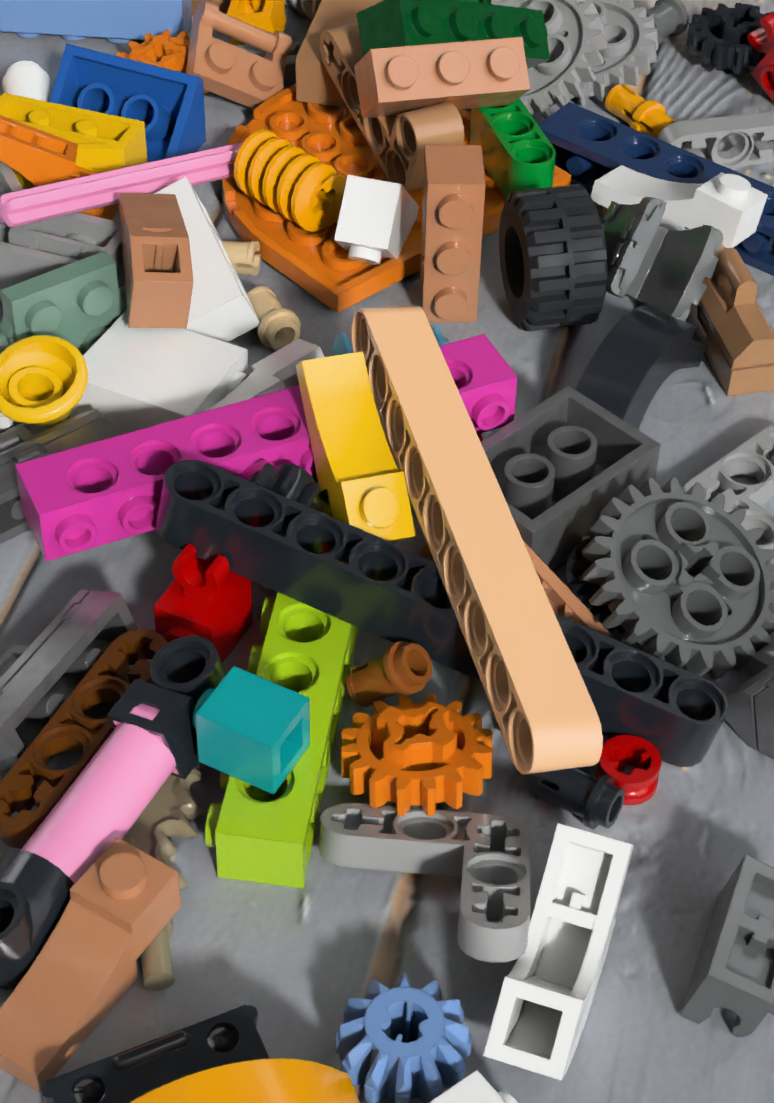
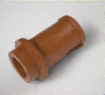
(400, 670)

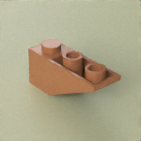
(155, 261)

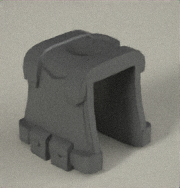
(656, 262)

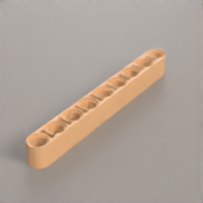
(477, 546)

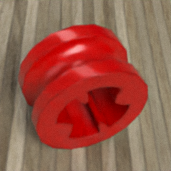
(636, 752)

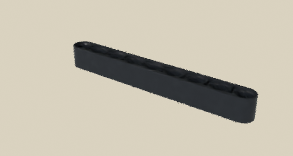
(405, 600)

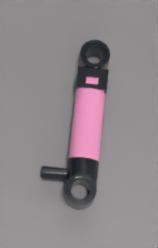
(148, 744)

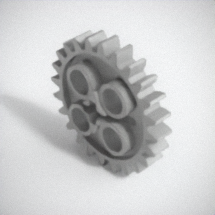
(573, 46)
(629, 48)

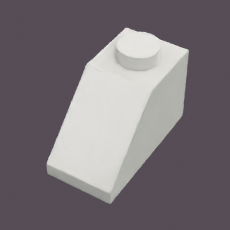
(374, 219)

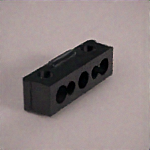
(162, 1060)

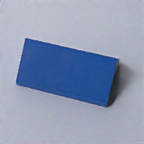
(162, 98)

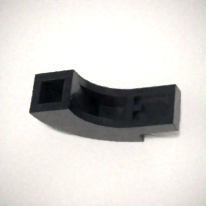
(637, 360)

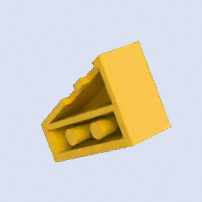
(102, 139)

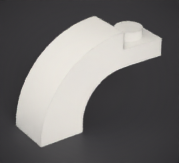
(568, 939)

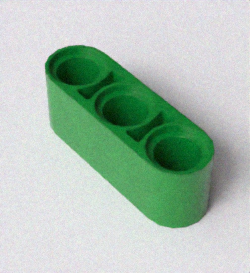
(513, 147)

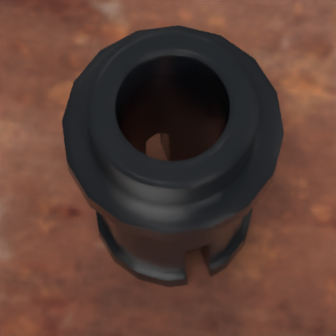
(582, 794)

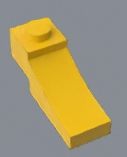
(352, 447)

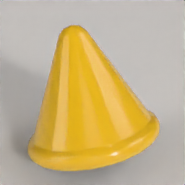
(41, 380)

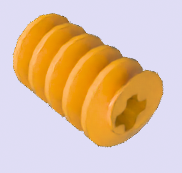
(289, 180)

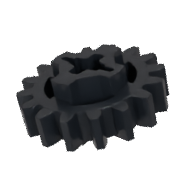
(723, 39)

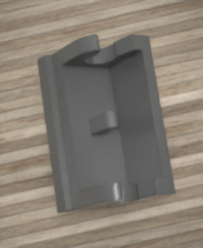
(737, 952)

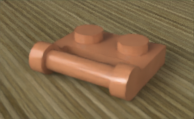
(230, 69)

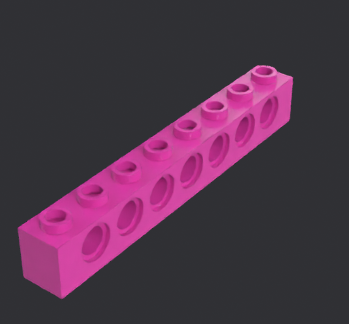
(116, 483)

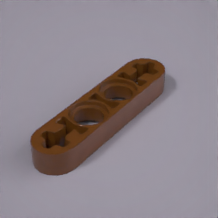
(72, 731)

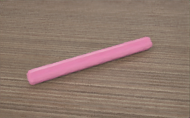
(104, 188)

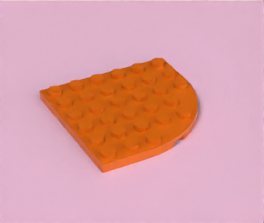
(315, 257)

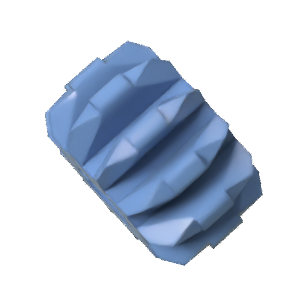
(403, 1042)

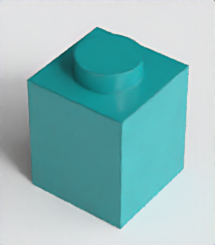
(252, 729)

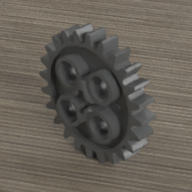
(682, 577)

